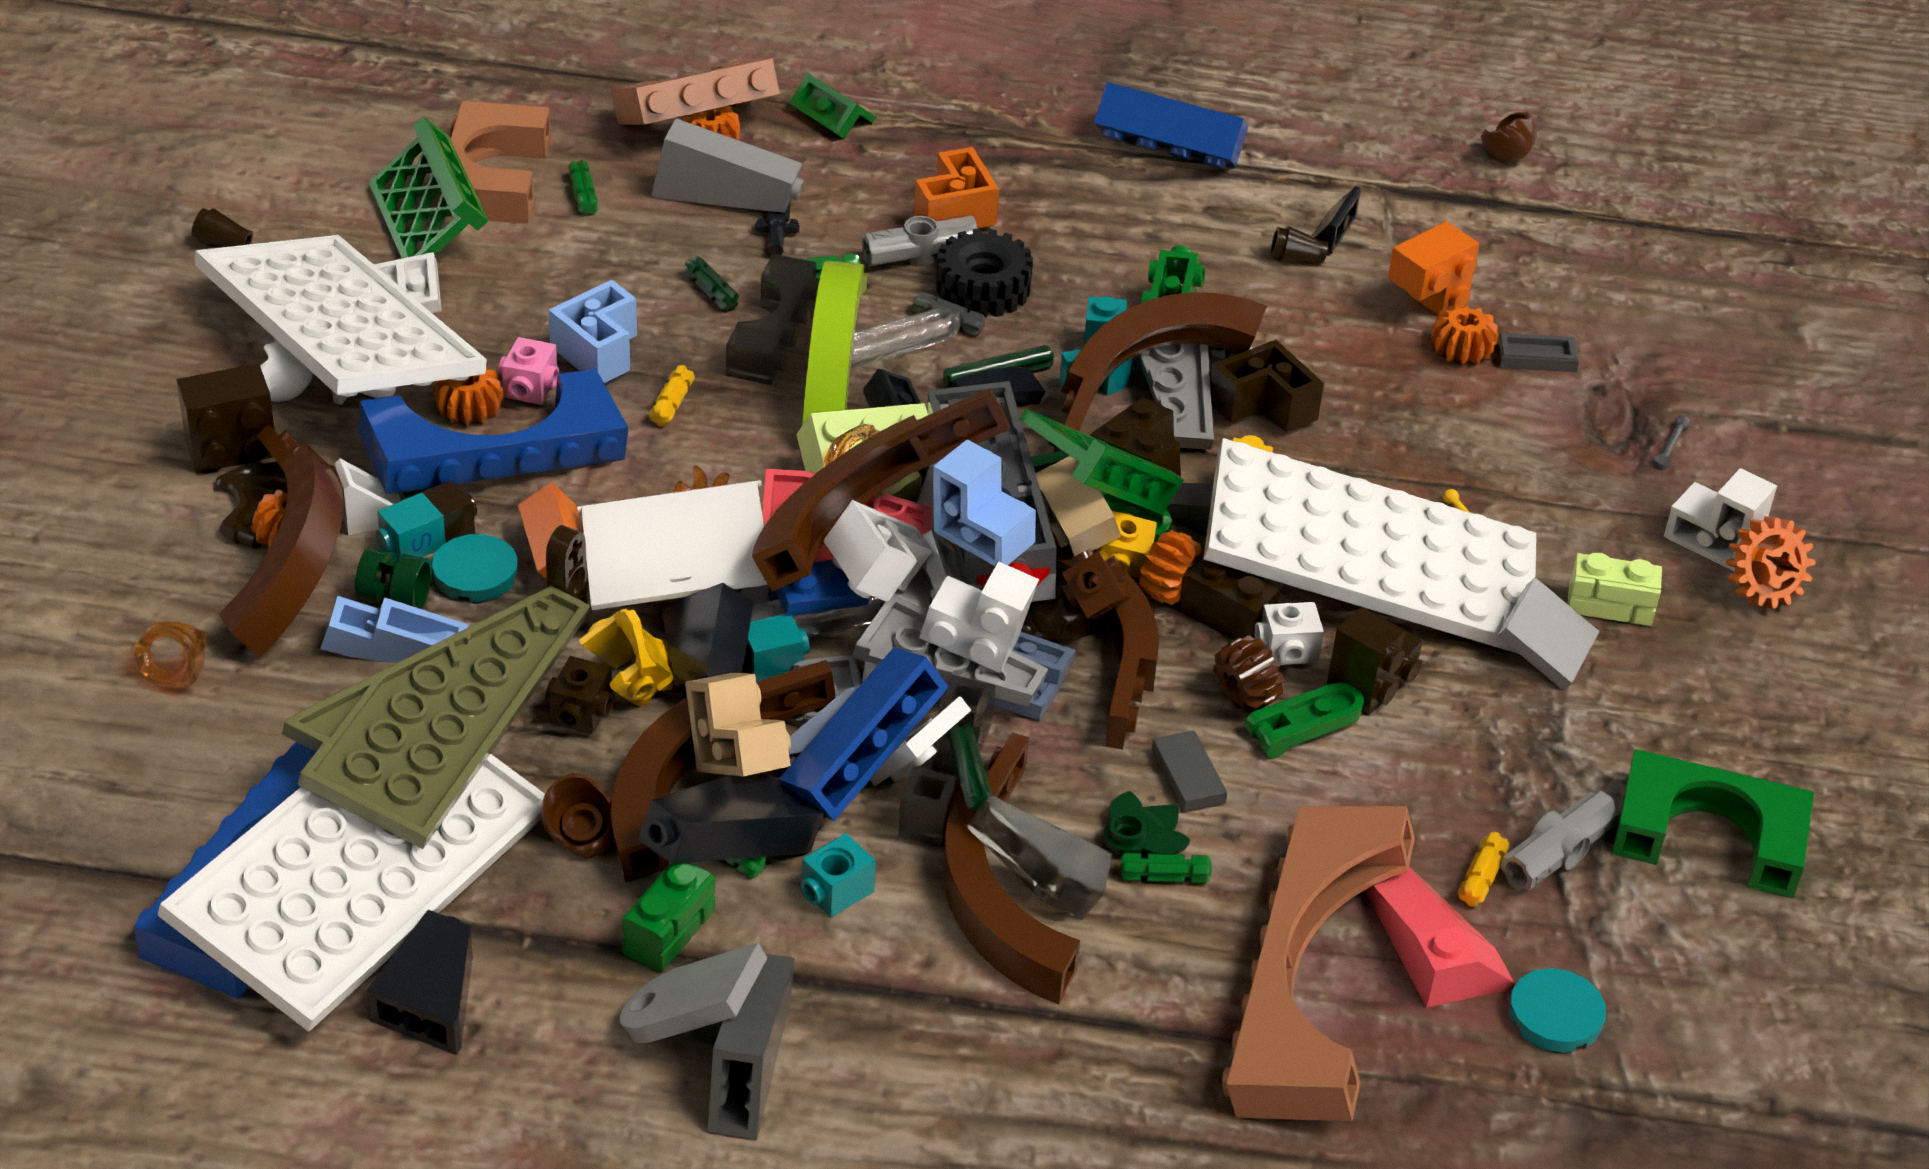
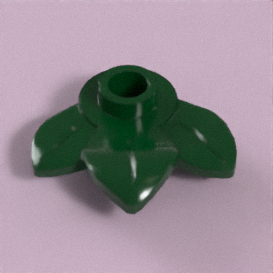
(1143, 828)

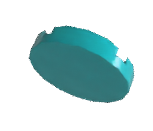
(475, 567)
(1557, 1010)

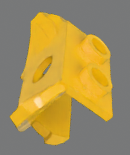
(618, 641)

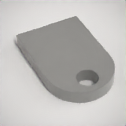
(693, 995)

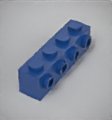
(1171, 125)
(865, 731)

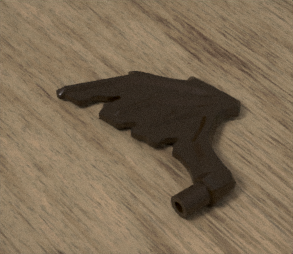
(248, 486)

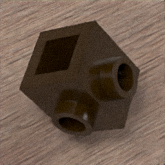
(580, 695)

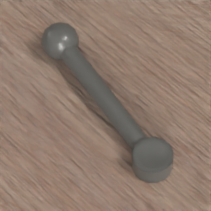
(1662, 460)

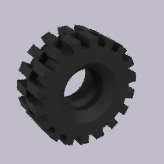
(984, 272)

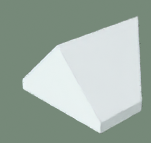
(362, 498)

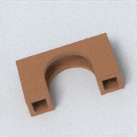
(695, 93)
(500, 130)

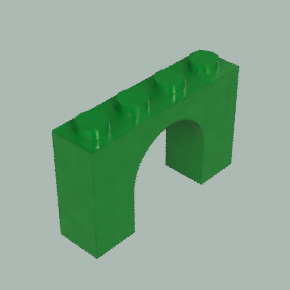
(1767, 811)

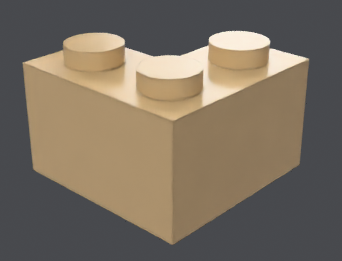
(1074, 510)
(730, 730)

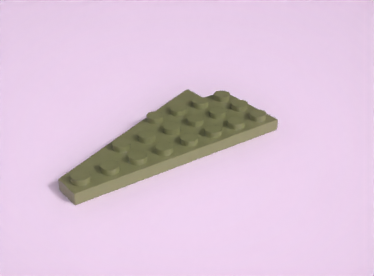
(423, 728)

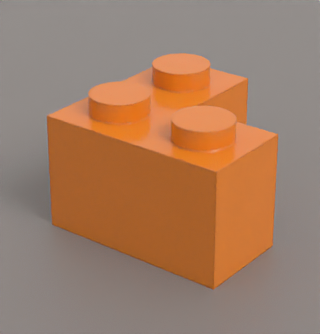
(958, 190)
(1436, 267)

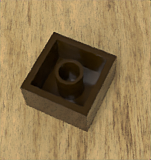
(224, 416)

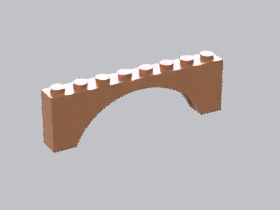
(1279, 1058)

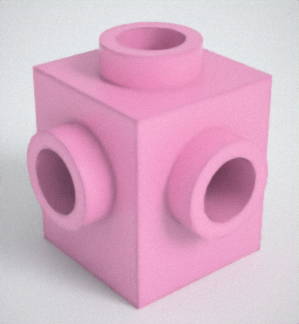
(529, 370)

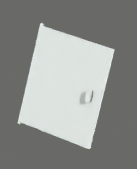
(672, 544)

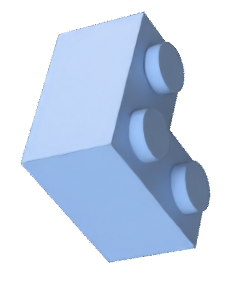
(596, 329)
(974, 509)

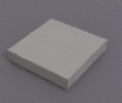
(1548, 633)

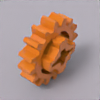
(1770, 562)

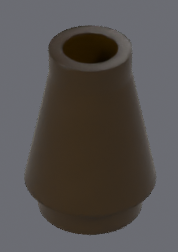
(219, 230)
(1296, 246)

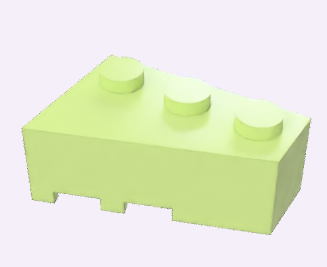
(824, 427)

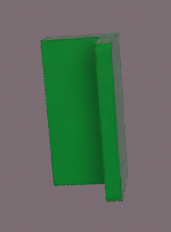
(828, 106)

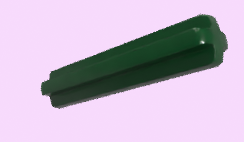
(1032, 358)
(969, 766)

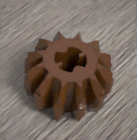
(1248, 673)

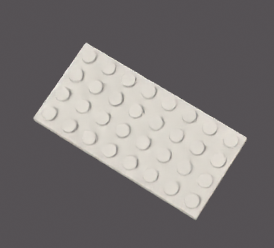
(340, 314)
(1366, 543)
(327, 897)

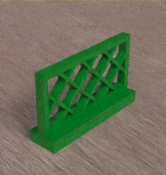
(447, 178)
(1109, 467)

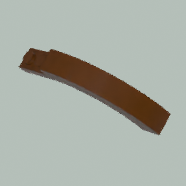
(1162, 321)
(803, 521)
(299, 550)
(1137, 645)
(668, 751)
(990, 920)

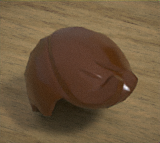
(1512, 137)
(578, 815)

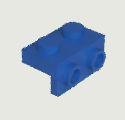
(818, 592)

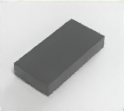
(1537, 352)
(1189, 771)

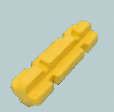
(671, 396)
(1483, 869)

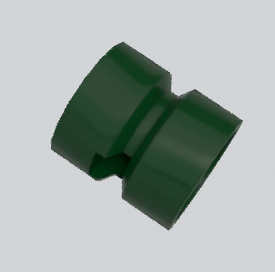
(385, 576)

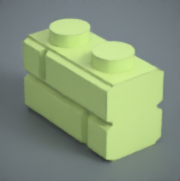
(1615, 588)

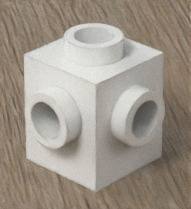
(1291, 632)

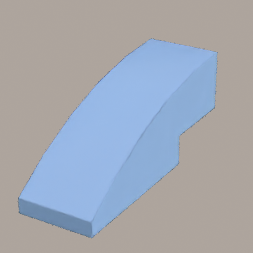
(384, 633)

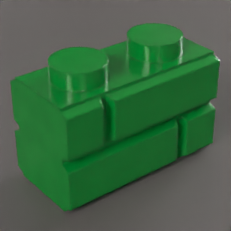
(668, 915)

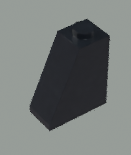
(707, 633)
(426, 983)

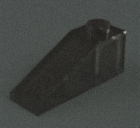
(1044, 857)

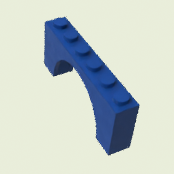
(421, 455)
(165, 945)

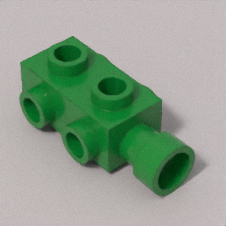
(1173, 269)

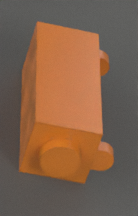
(542, 515)

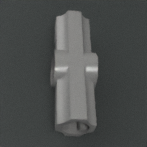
(915, 242)
(1559, 840)

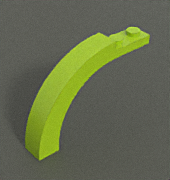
(833, 337)

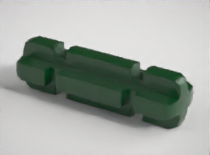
(712, 283)

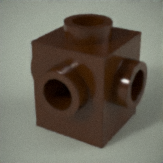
(1110, 587)

